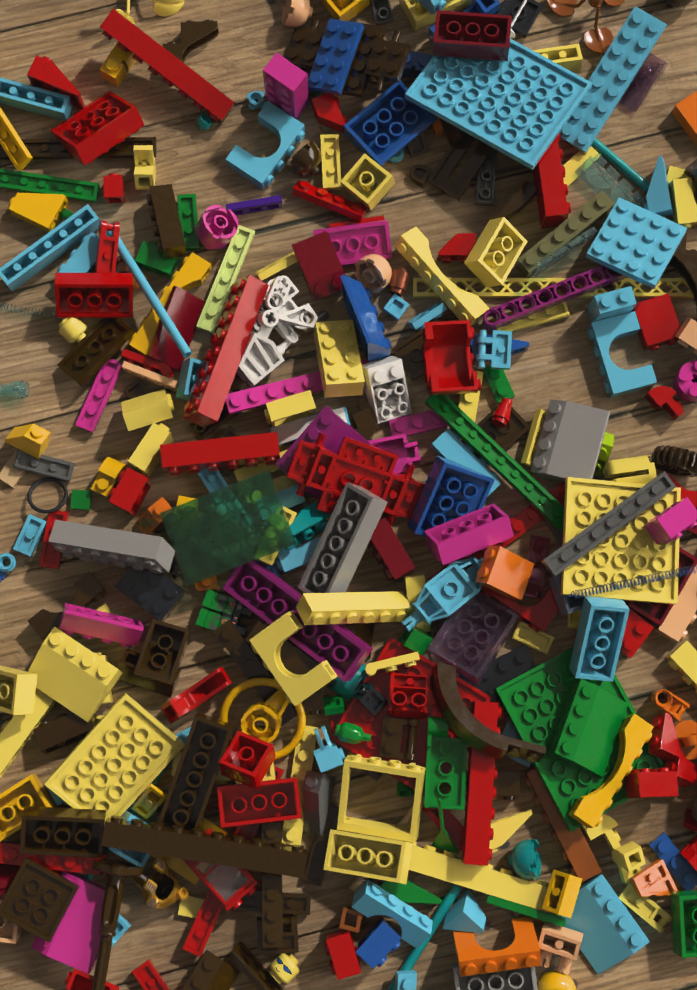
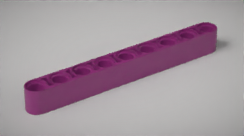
(550, 293)

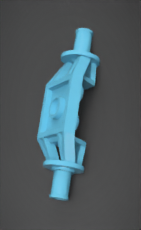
(445, 592)

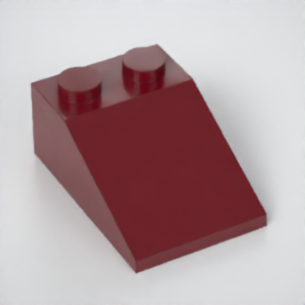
(319, 265)

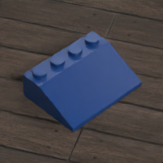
(387, 124)
(364, 318)
(448, 494)

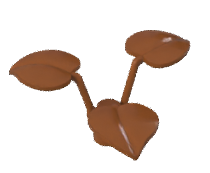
(597, 39)

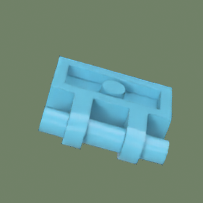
(500, 350)

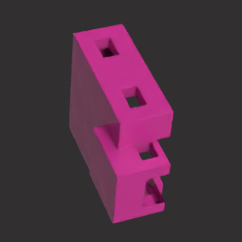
(398, 444)

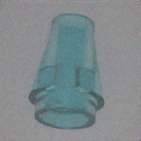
(15, 389)

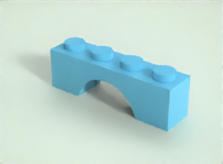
(373, 900)

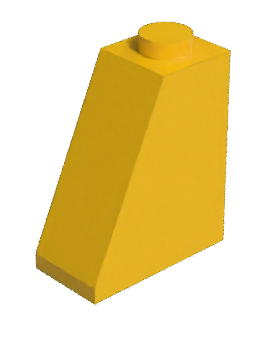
(38, 209)

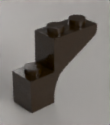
(192, 36)

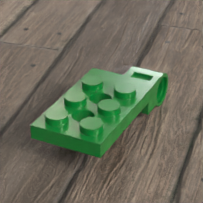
(441, 750)

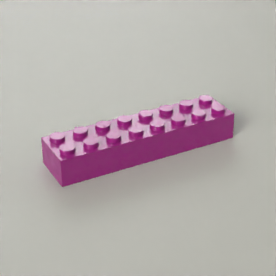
(273, 597)

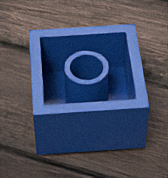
(378, 943)

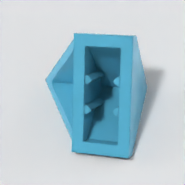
(465, 915)

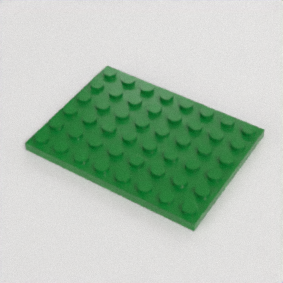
(535, 709)

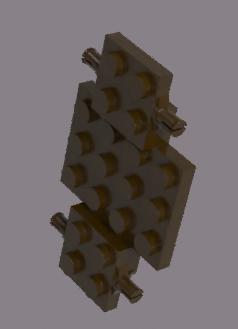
(373, 59)

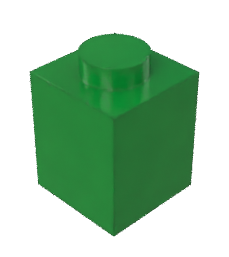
(416, 640)

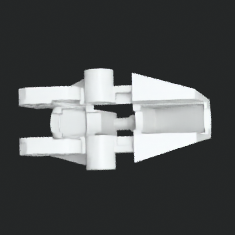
(262, 354)

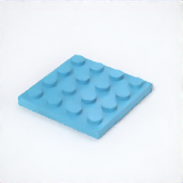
(636, 243)

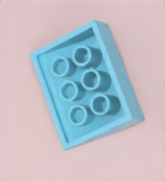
(606, 924)

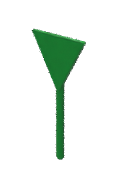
(443, 839)

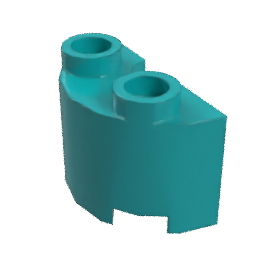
(348, 688)

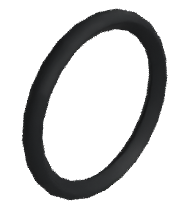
(46, 480)

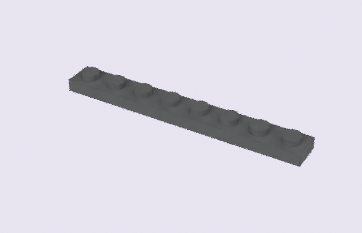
(608, 524)

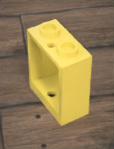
(290, 408)

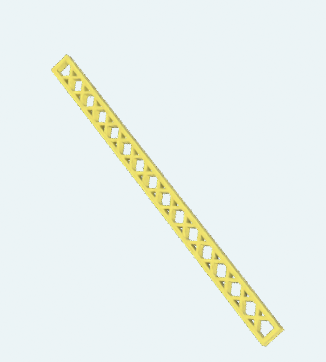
(547, 281)

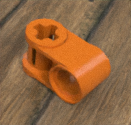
(672, 705)

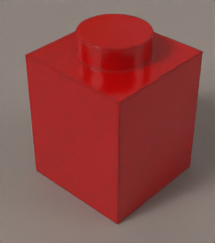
(114, 188)

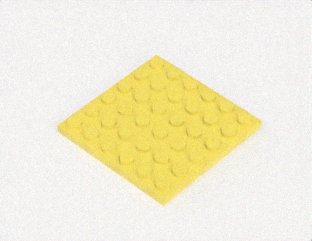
(626, 552)

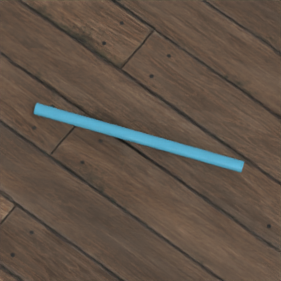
(152, 298)

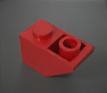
(328, 113)
(457, 248)

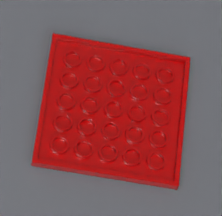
(373, 725)

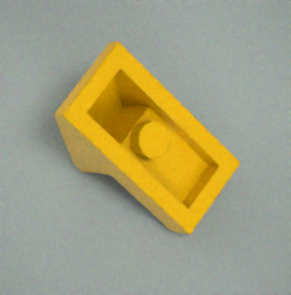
(149, 801)

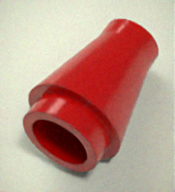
(502, 413)

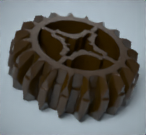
(675, 460)

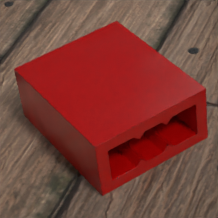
(657, 322)

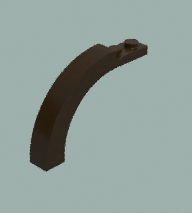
(468, 727)

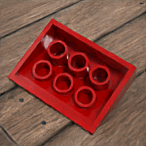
(98, 127)

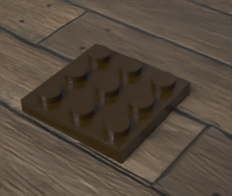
(38, 899)

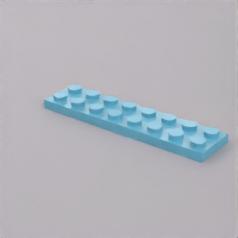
(613, 78)

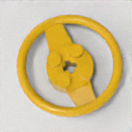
(267, 711)

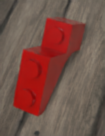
(196, 695)
(666, 746)

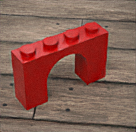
(537, 616)

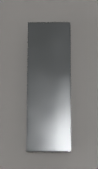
(44, 465)

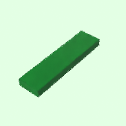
(548, 917)

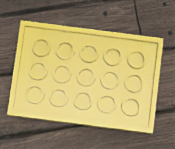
(115, 760)

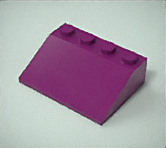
(330, 424)

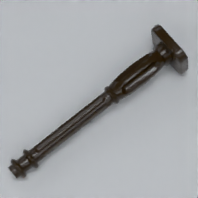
(116, 873)

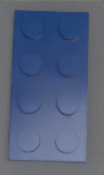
(335, 56)

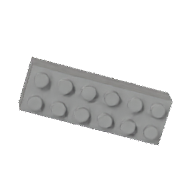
(343, 541)
(112, 546)

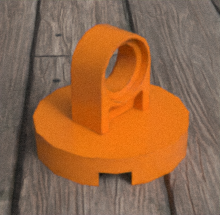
(687, 738)

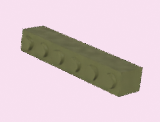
(568, 230)

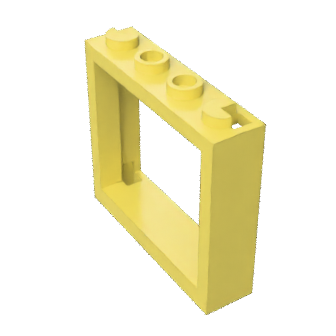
(376, 828)

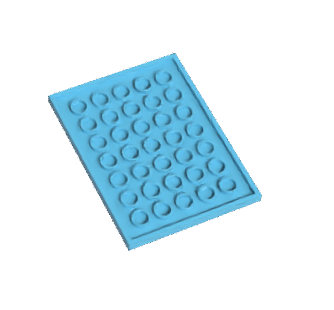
(505, 104)

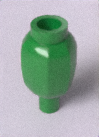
(351, 733)

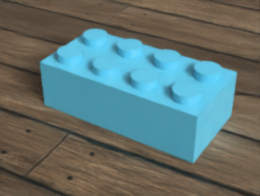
(599, 638)

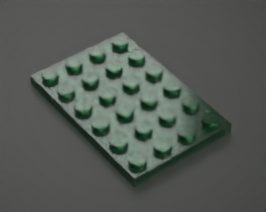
(228, 528)

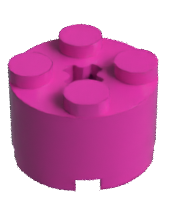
(216, 227)
(682, 382)

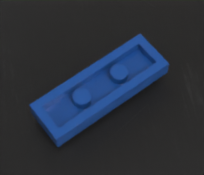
(675, 863)

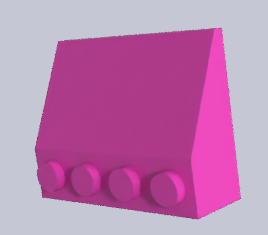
(77, 935)

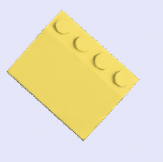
(73, 674)

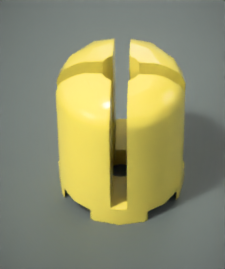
(631, 470)

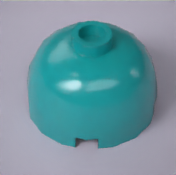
(526, 860)

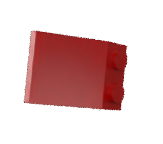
(48, 76)

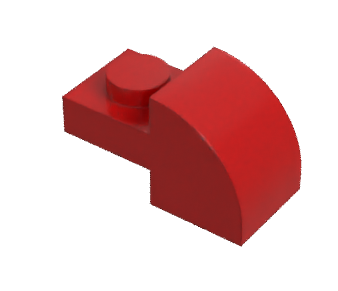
(662, 396)

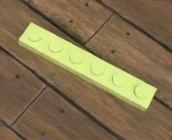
(225, 278)

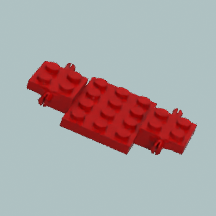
(358, 465)

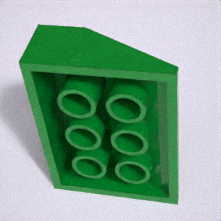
(588, 727)

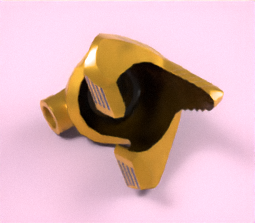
(161, 887)

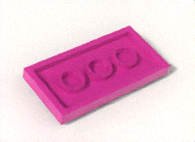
(359, 240)

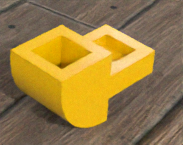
(108, 476)

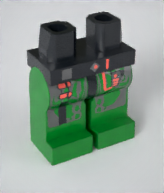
(228, 608)

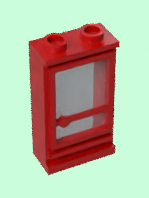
(224, 882)

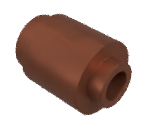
(399, 281)

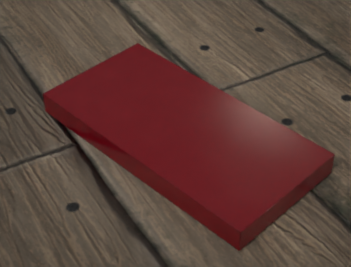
(184, 312)

